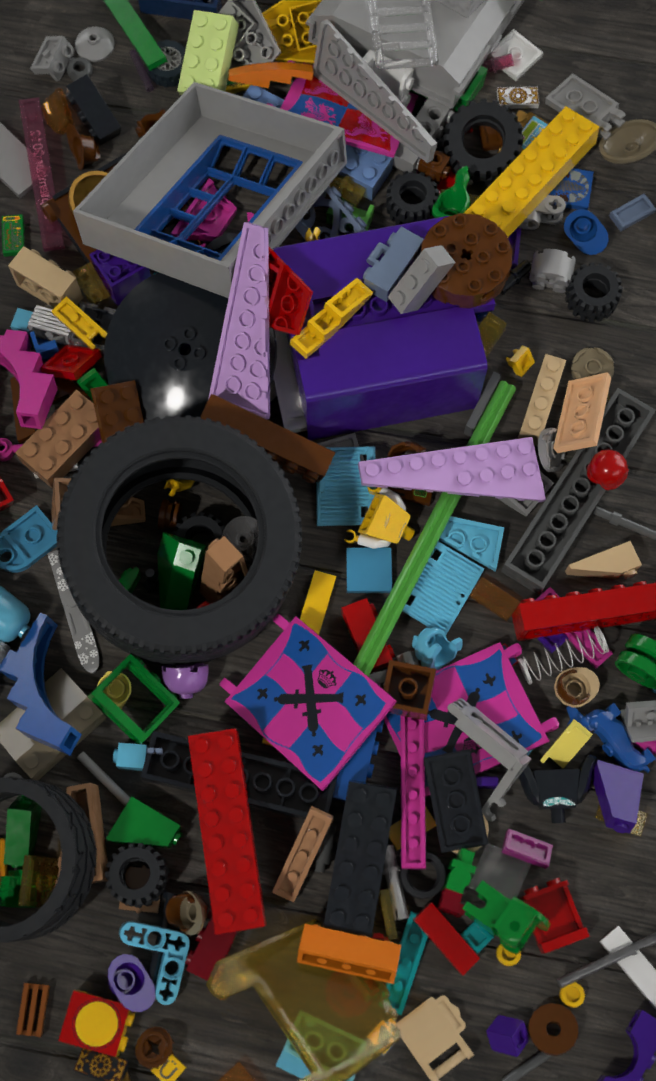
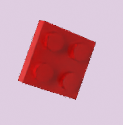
(71, 362)

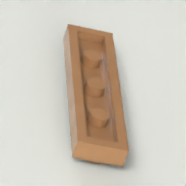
(302, 854)

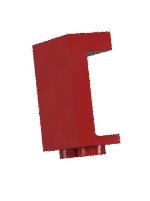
(559, 909)

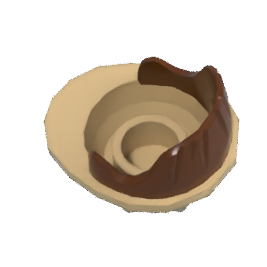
(576, 686)

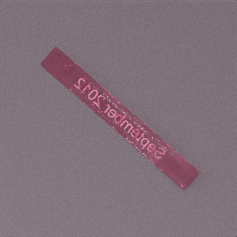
(40, 170)

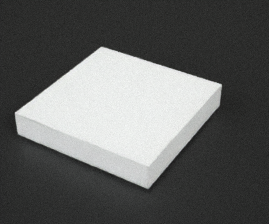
(523, 54)

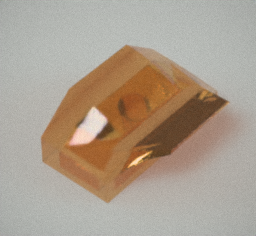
(57, 112)

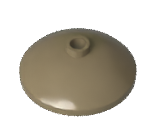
(630, 142)

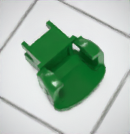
(511, 918)

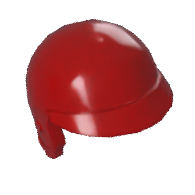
(608, 469)

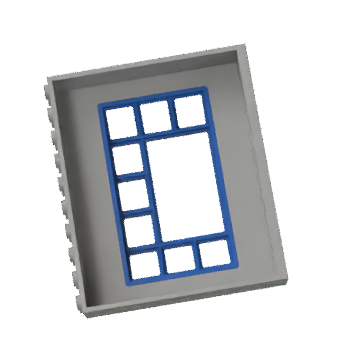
(179, 155)

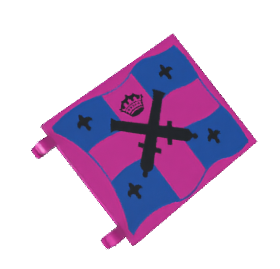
(494, 689)
(309, 702)

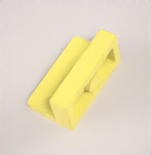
(567, 744)

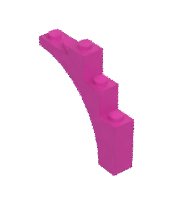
(36, 388)

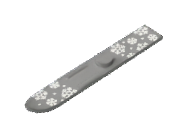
(79, 626)

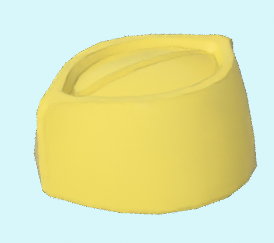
(118, 690)

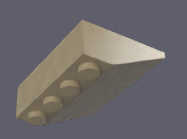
(70, 706)

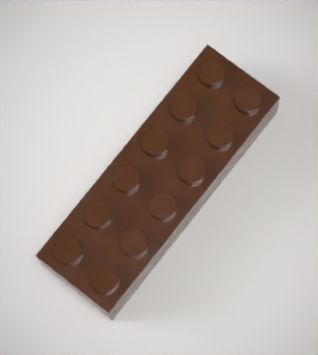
(284, 446)

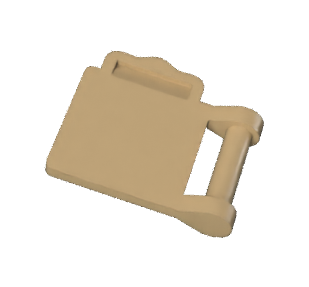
(432, 1031)

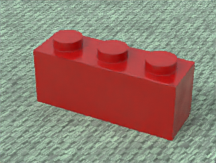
(359, 620)

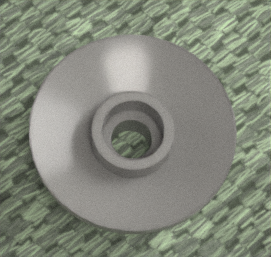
(94, 50)

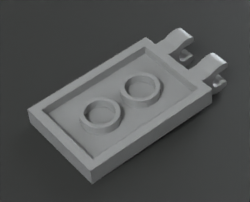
(587, 102)

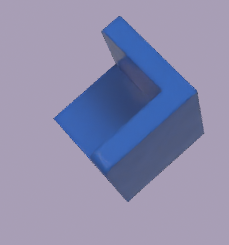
(44, 347)

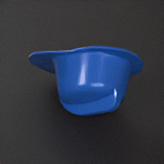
(586, 232)

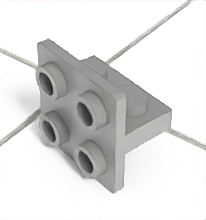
(640, 720)

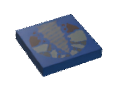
(575, 189)

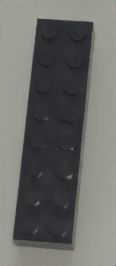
(269, 782)

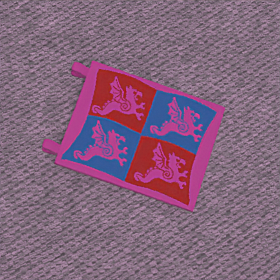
(321, 103)

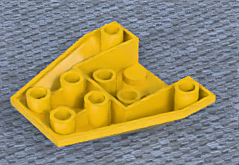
(289, 28)

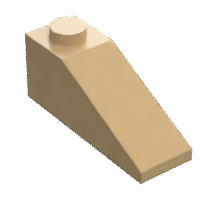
(611, 563)

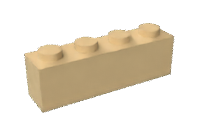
(542, 398)

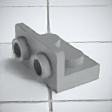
(53, 57)

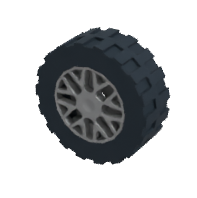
(170, 71)

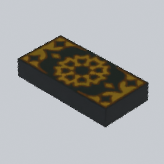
(101, 1066)

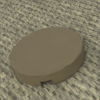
(591, 362)

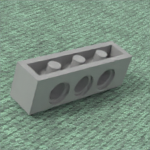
(404, 157)

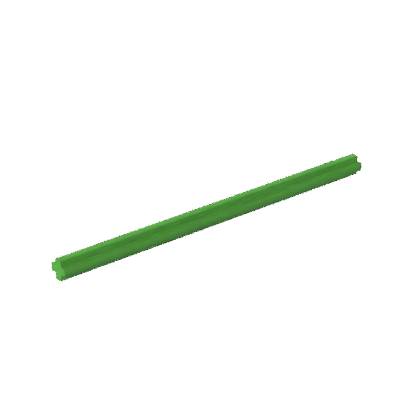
(427, 541)

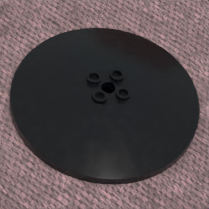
(147, 342)

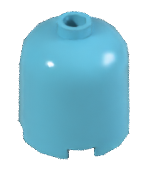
(13, 617)

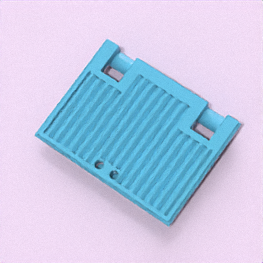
(342, 488)
(440, 588)

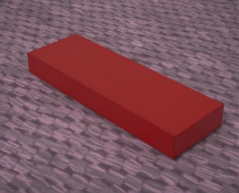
(446, 938)

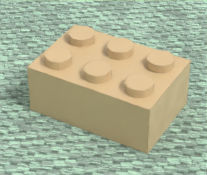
(44, 278)

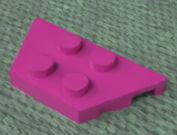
(214, 223)

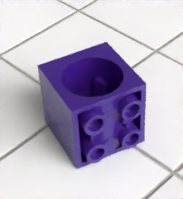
(118, 274)

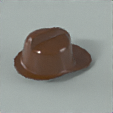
(83, 147)

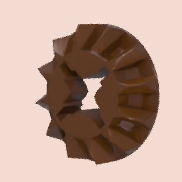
(144, 1047)

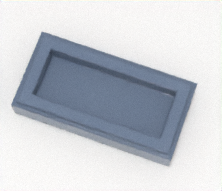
(632, 212)

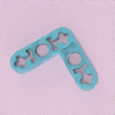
(169, 954)

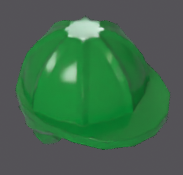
(454, 199)

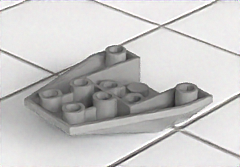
(254, 38)

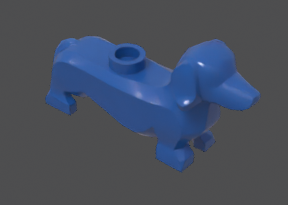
(614, 736)

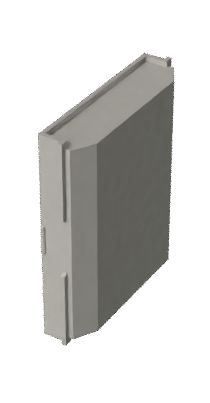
(460, 40)

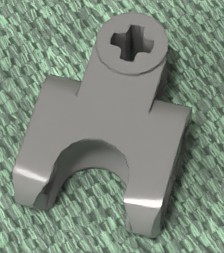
(544, 212)

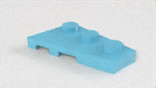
(474, 540)

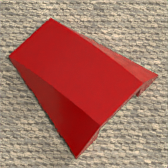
(287, 297)

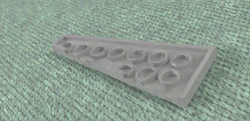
(354, 80)

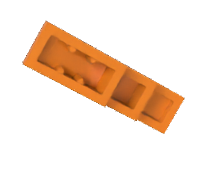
(262, 73)

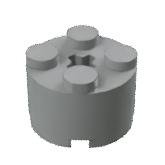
(552, 270)

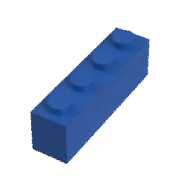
(358, 765)

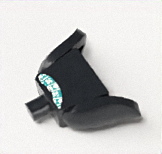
(558, 788)

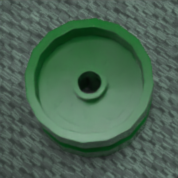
(639, 660)

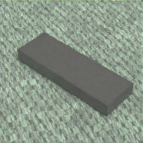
(482, 404)

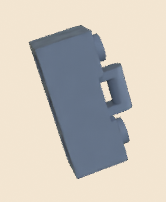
(397, 259)

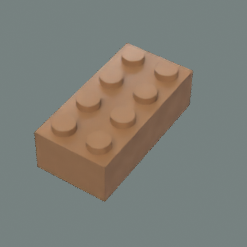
(62, 440)

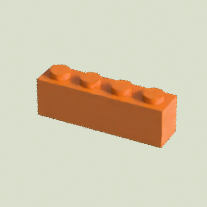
(349, 953)

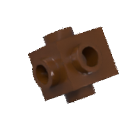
(437, 168)

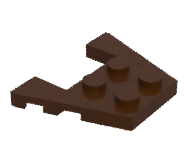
(65, 389)

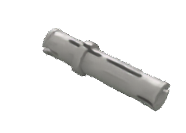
(392, 875)

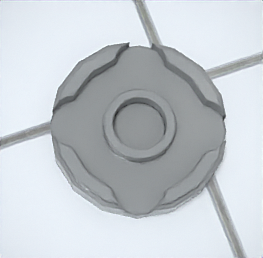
(549, 458)

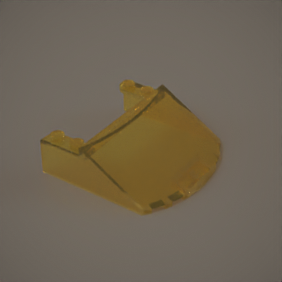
(327, 1015)

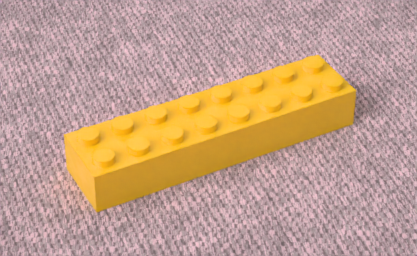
(536, 170)

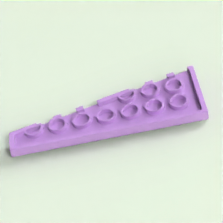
(244, 346)
(486, 469)

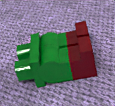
(455, 883)

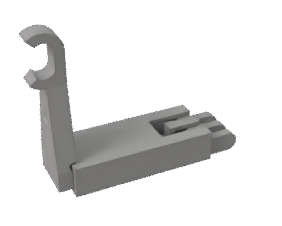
(496, 743)

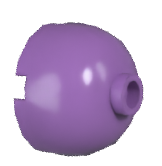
(185, 678)

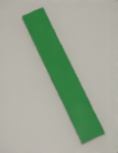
(136, 33)

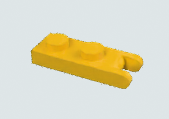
(78, 322)

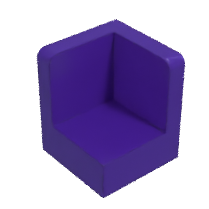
(507, 1035)

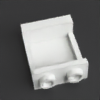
(397, 80)

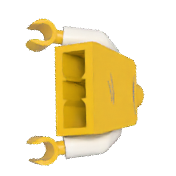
(384, 521)

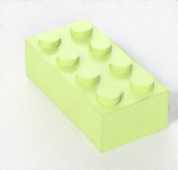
(208, 50)

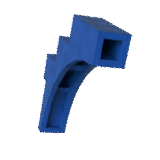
(29, 691)

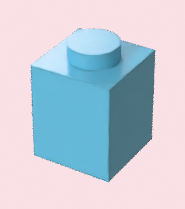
(130, 756)

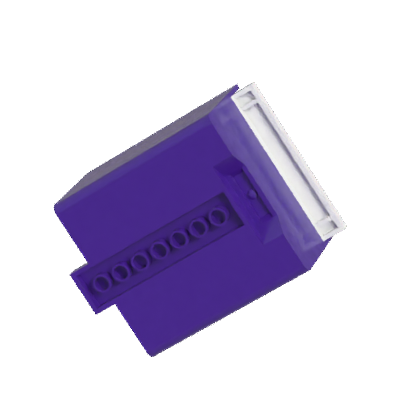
(380, 362)

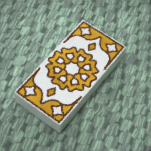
(518, 97)

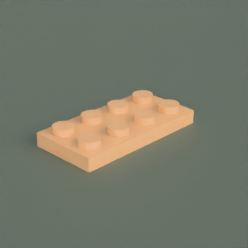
(582, 413)

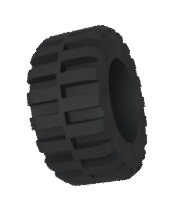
(483, 115)

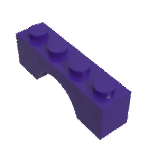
(643, 1037)

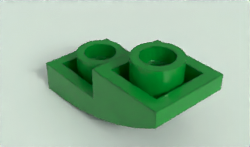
(130, 579)

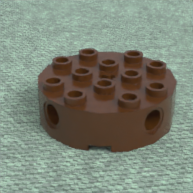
(480, 256)

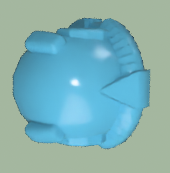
(434, 648)

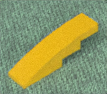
(331, 318)

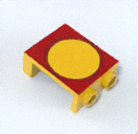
(96, 1024)

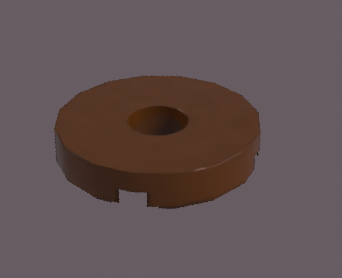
(553, 1044)

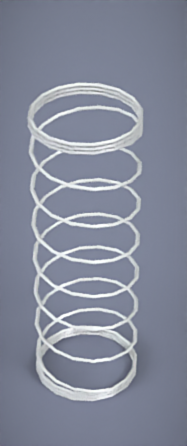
(604, 646)

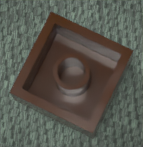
(411, 688)

